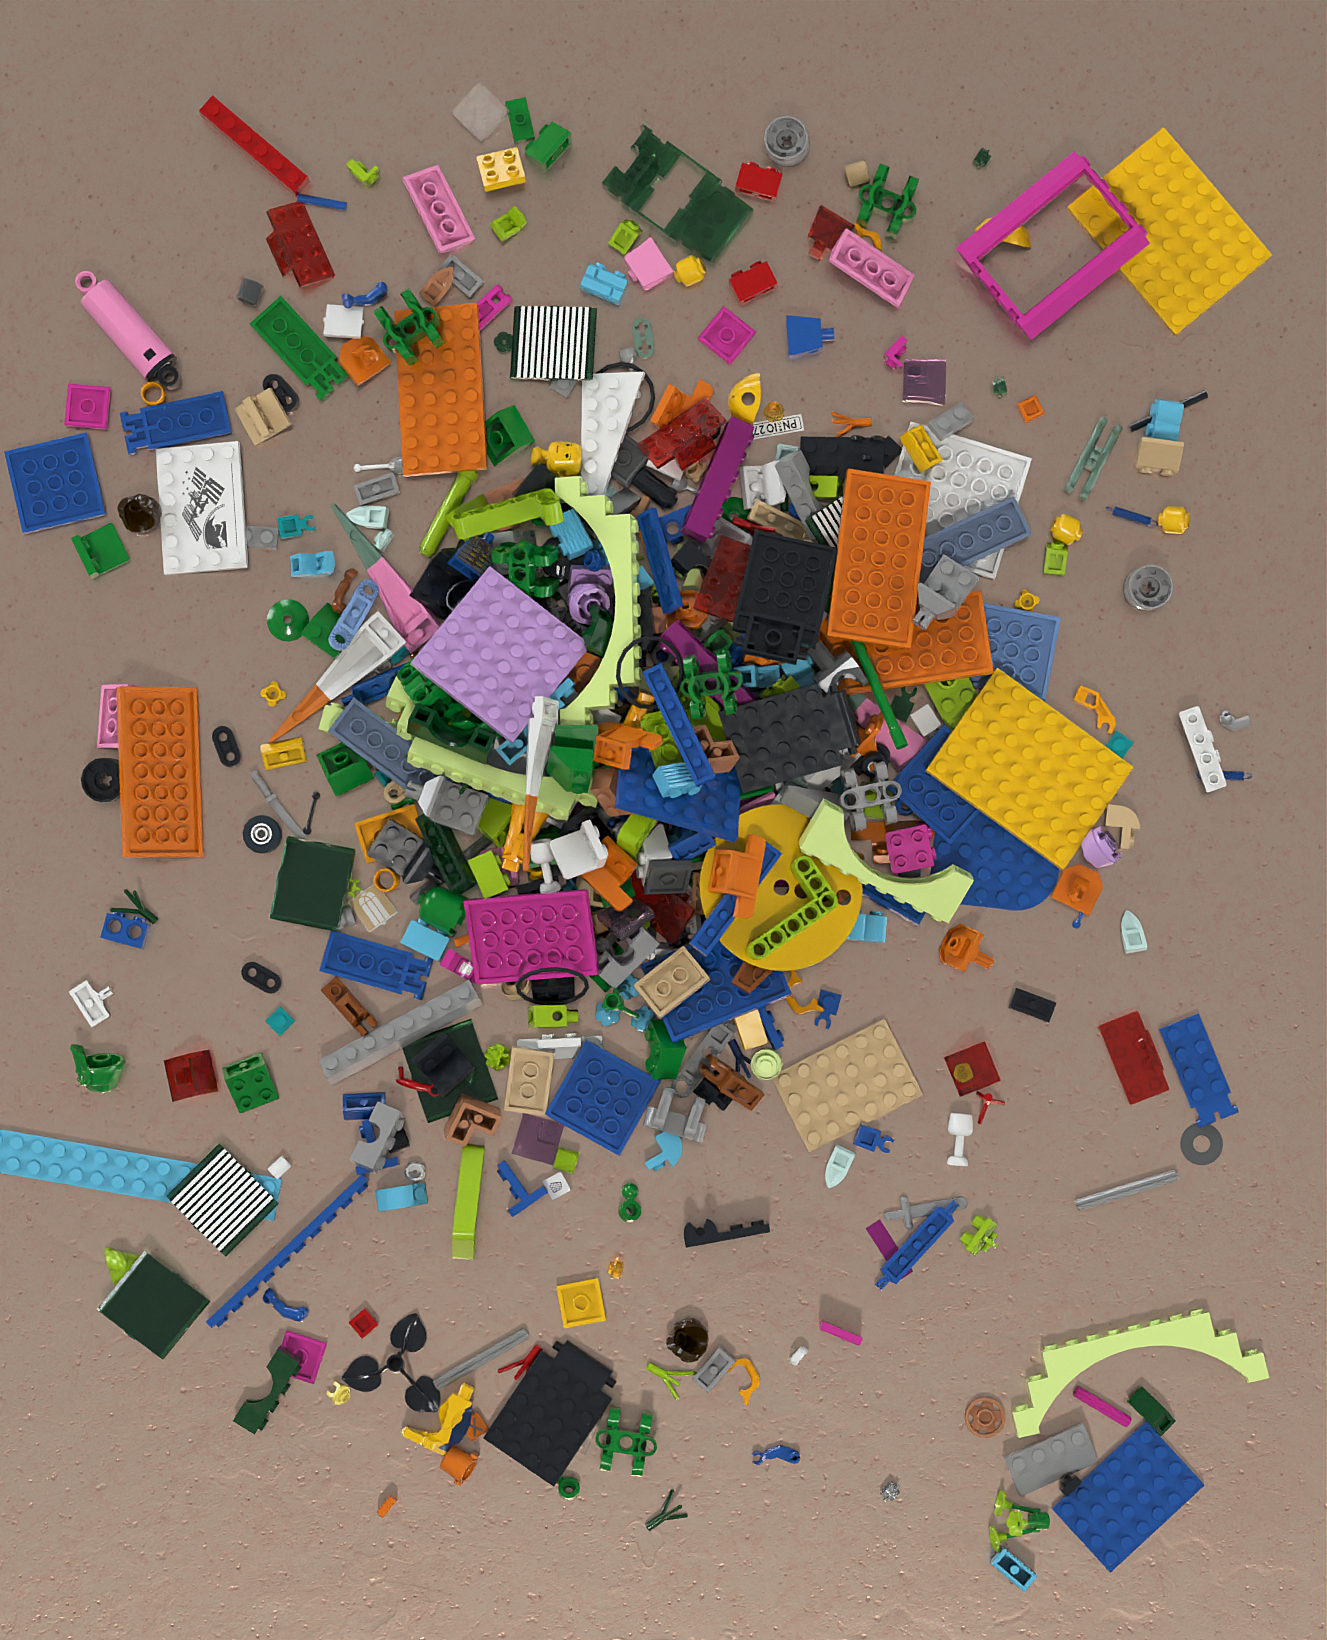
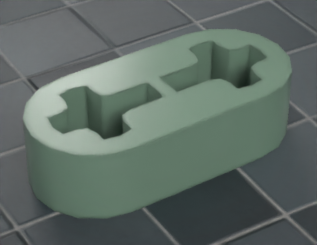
(638, 339)

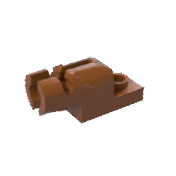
(348, 1005)
(731, 1082)

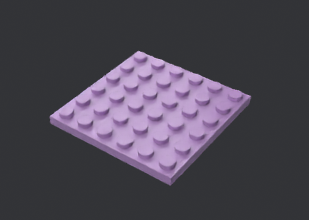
(500, 654)

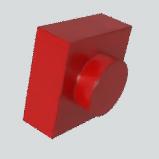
(363, 1323)

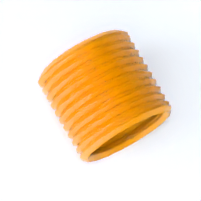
(153, 384)
(376, 880)

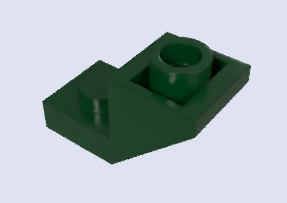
(599, 633)
(1151, 1410)

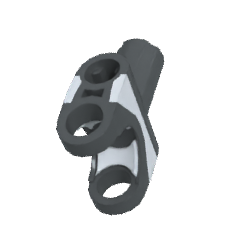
(834, 669)

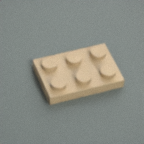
(671, 982)
(529, 1080)

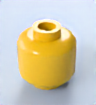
(690, 270)
(1174, 520)
(1066, 529)

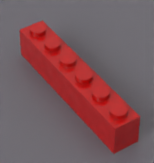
(254, 146)

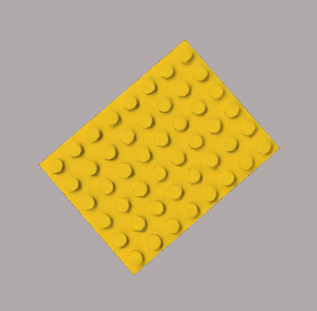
(1194, 234)
(1029, 769)

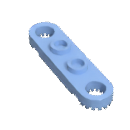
(353, 615)

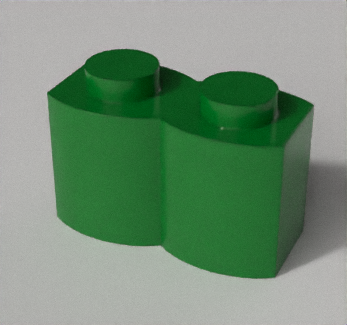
(719, 640)

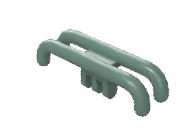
(1093, 458)

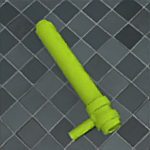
(452, 501)

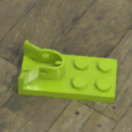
(951, 699)

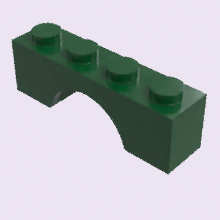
(428, 725)
(281, 1367)

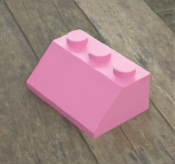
(108, 722)

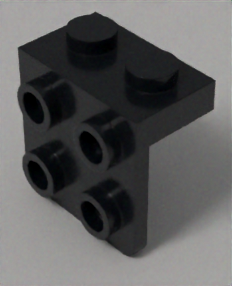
(553, 989)

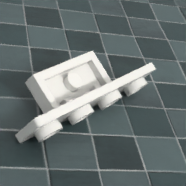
(1202, 748)
(564, 1047)

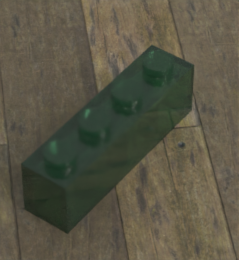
(447, 855)

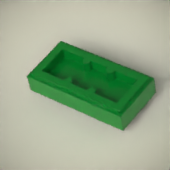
(520, 120)

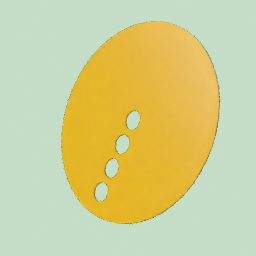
(783, 829)

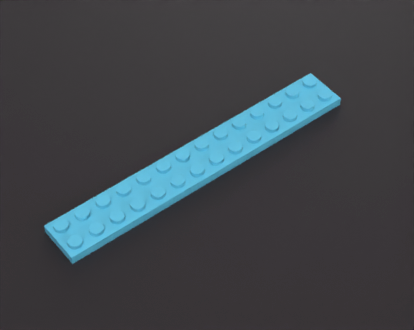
(101, 1167)

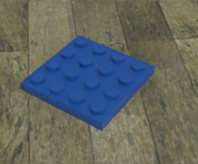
(55, 483)
(929, 798)
(602, 1097)

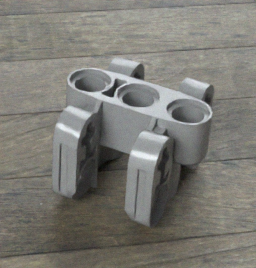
(882, 797)
(676, 1123)

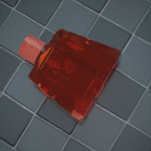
(826, 231)

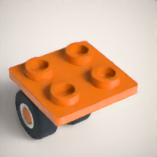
(868, 748)

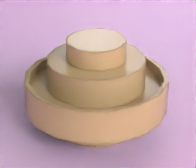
(510, 991)

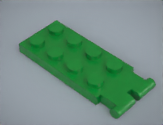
(299, 347)

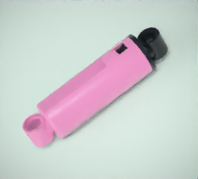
(128, 330)

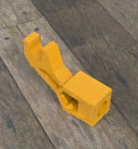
(1100, 707)

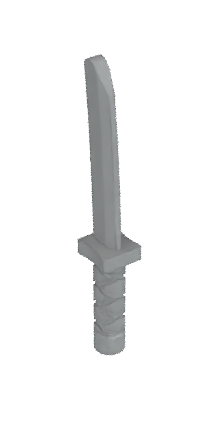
(271, 799)

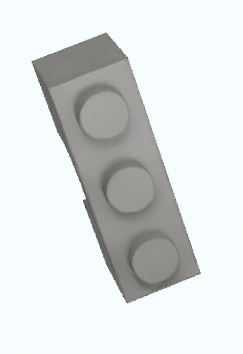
(617, 968)
(372, 1155)

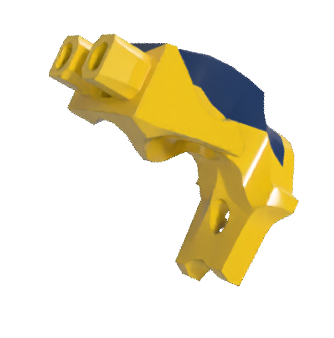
(455, 1420)

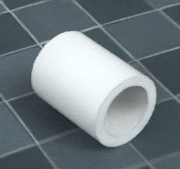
(279, 1167)

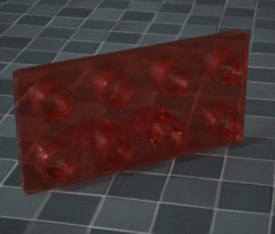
(297, 245)
(685, 437)
(723, 580)
(670, 910)
(1134, 1057)

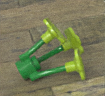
(1015, 1522)

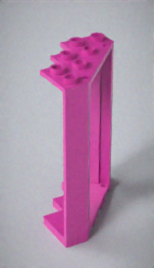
(1079, 283)

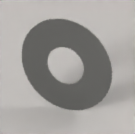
(1194, 1156)

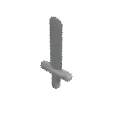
(920, 1210)

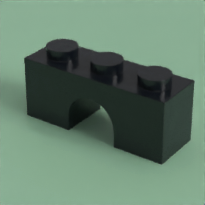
(690, 557)

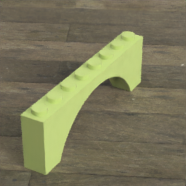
(935, 894)

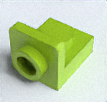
(359, 172)
(625, 236)
(1055, 558)

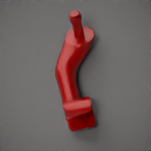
(413, 1084)

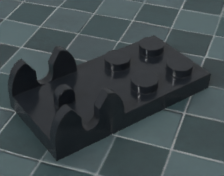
(836, 454)
(711, 1235)

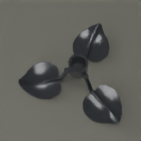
(364, 1372)

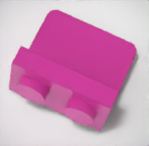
(910, 848)

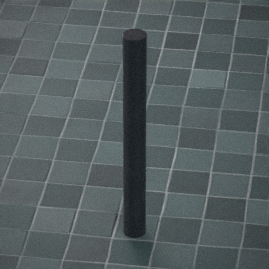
(1187, 402)

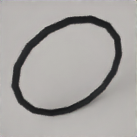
(650, 386)
(618, 670)
(551, 969)

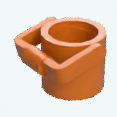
(459, 1464)

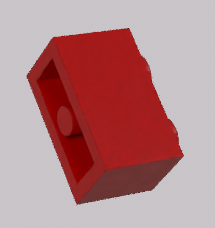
(758, 181)
(753, 282)

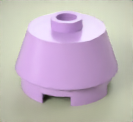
(583, 598)
(1100, 848)

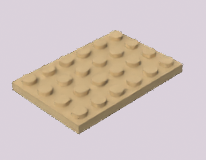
(846, 1085)

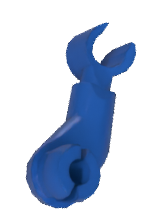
(368, 299)
(285, 1311)
(781, 1452)

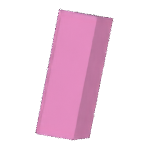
(438, 209)
(871, 267)

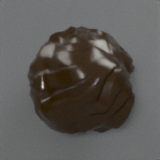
(139, 513)
(688, 1340)

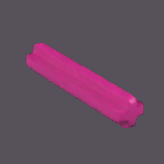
(1102, 1406)

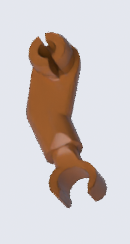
(337, 604)

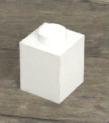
(925, 721)

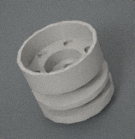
(786, 129)
(1159, 582)

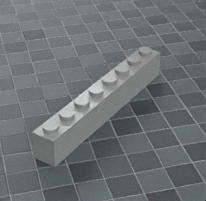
(400, 1032)

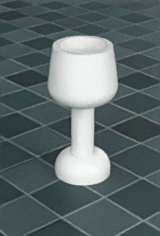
(542, 854)
(961, 1126)

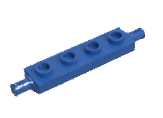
(374, 687)
(917, 1245)

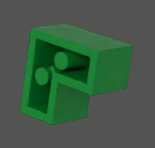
(664, 1055)

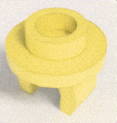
(341, 1394)

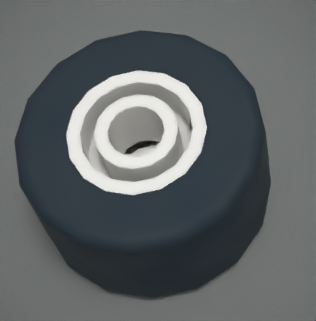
(267, 839)

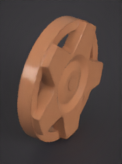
(985, 1417)

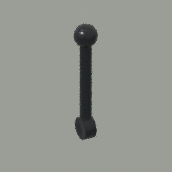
(307, 830)

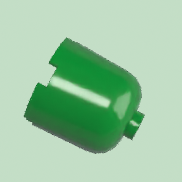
(442, 909)

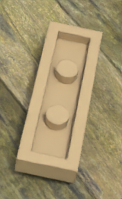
(771, 517)

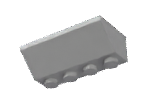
(1050, 1459)

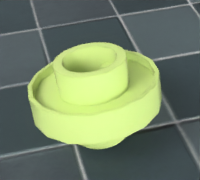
(766, 1063)

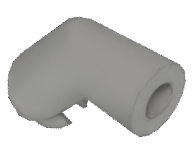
(1233, 723)

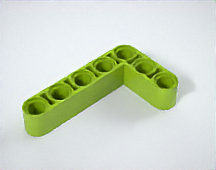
(509, 512)
(634, 834)
(798, 916)
(467, 1202)

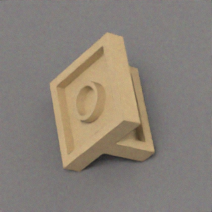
(262, 416)

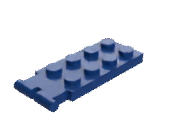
(177, 422)
(375, 964)
(1198, 1069)

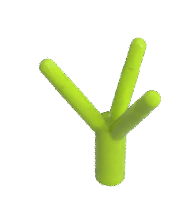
(665, 1375)

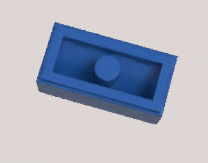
(361, 1105)

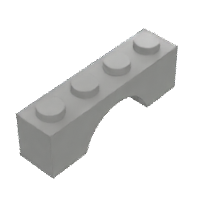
(795, 477)

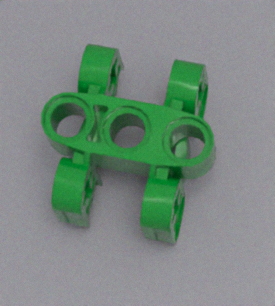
(878, 194)
(398, 331)
(540, 556)
(724, 686)
(428, 693)
(615, 1435)

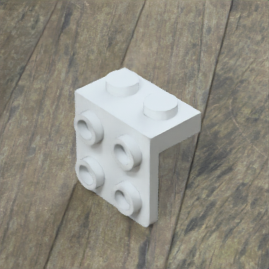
(761, 484)
(579, 851)

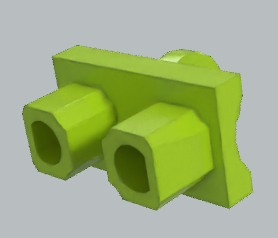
(984, 1235)

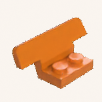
(675, 402)
(616, 742)
(876, 833)
(616, 872)
(739, 874)

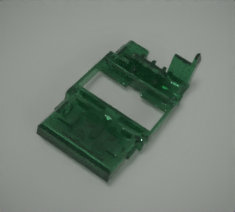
(707, 220)

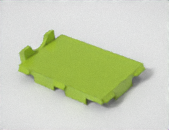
(668, 751)

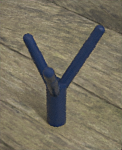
(740, 1058)

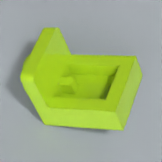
(509, 223)

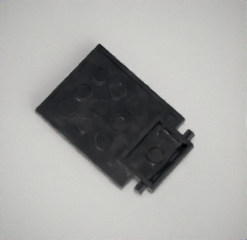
(783, 597)
(790, 735)
(552, 1411)

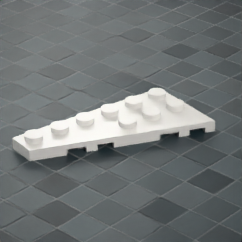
(605, 418)

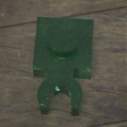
(902, 706)

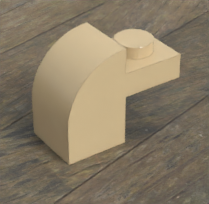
(1125, 819)

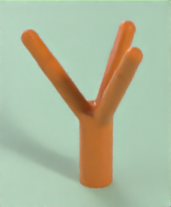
(860, 422)

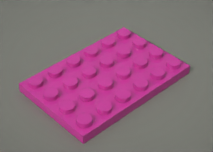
(529, 934)

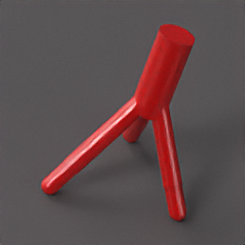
(749, 525)
(987, 1100)
(526, 1362)

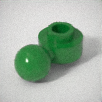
(629, 1192)
(564, 1483)

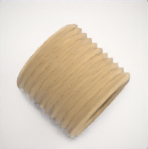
(857, 173)

